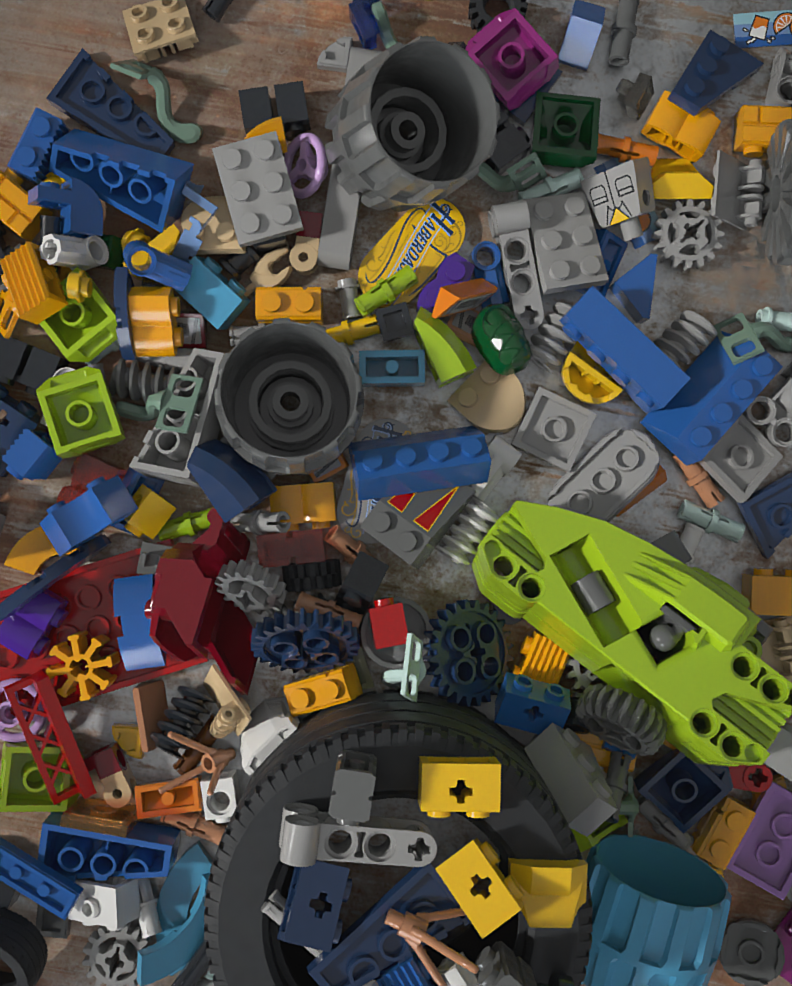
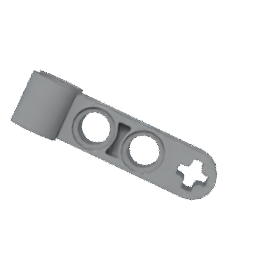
(508, 225)
(777, 411)
(307, 834)

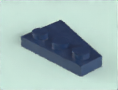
(711, 73)
(769, 514)

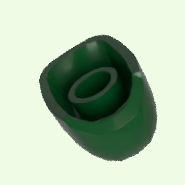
(501, 339)

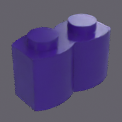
(451, 271)
(29, 628)

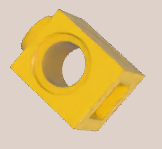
(151, 515)

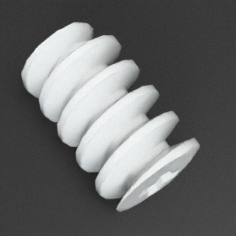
(467, 532)

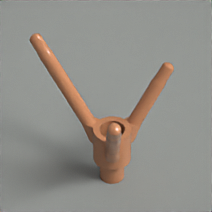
(212, 761)
(414, 929)

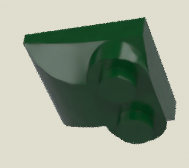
(565, 129)

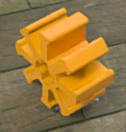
(90, 677)

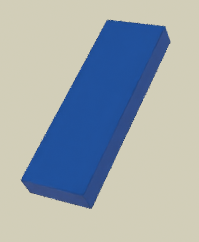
(37, 880)

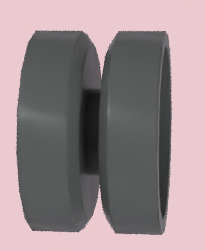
(393, 657)

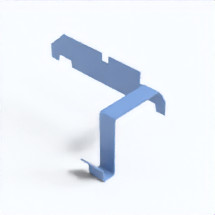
(188, 243)

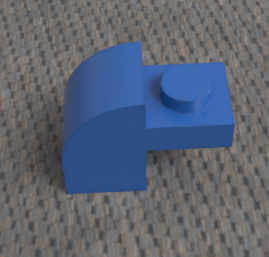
(78, 204)

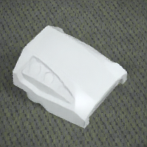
(267, 729)

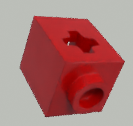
(388, 623)

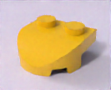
(587, 378)

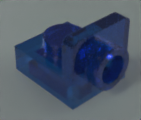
(364, 22)

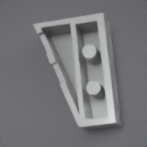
(572, 778)

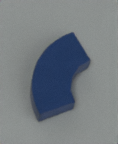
(122, 287)

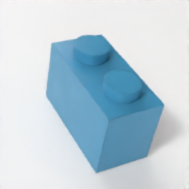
(213, 293)
(392, 368)

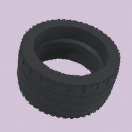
(21, 949)

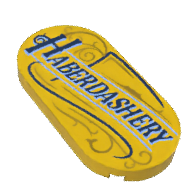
(417, 239)

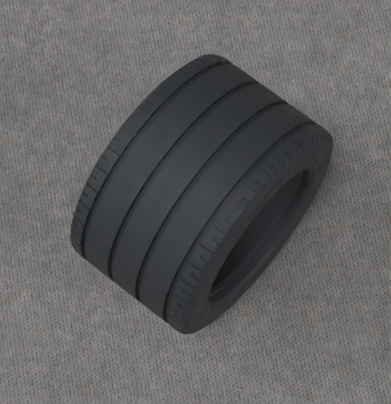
(302, 770)

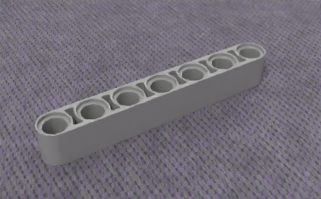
(342, 209)

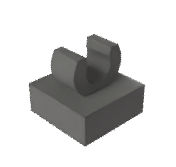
(150, 557)

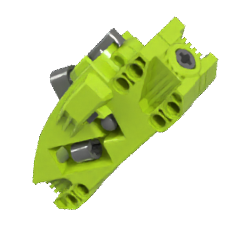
(599, 584)

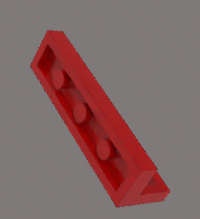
(64, 737)

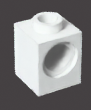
(228, 784)

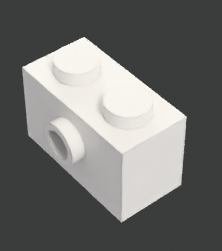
(107, 902)

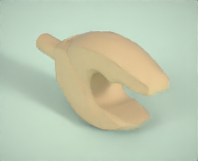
(263, 274)

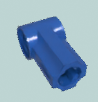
(159, 266)
(491, 273)

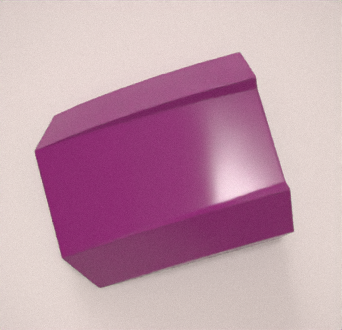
(513, 57)

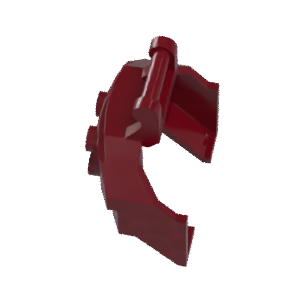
(189, 612)

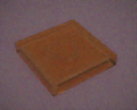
(99, 817)

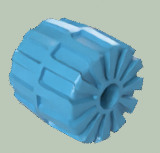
(653, 914)

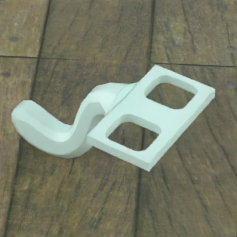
(412, 671)

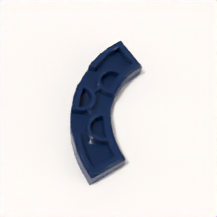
(51, 575)

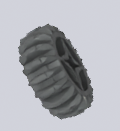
(621, 719)

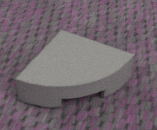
(336, 55)

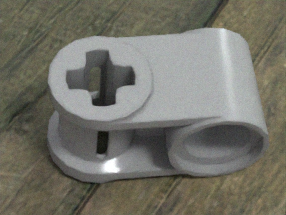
(780, 80)

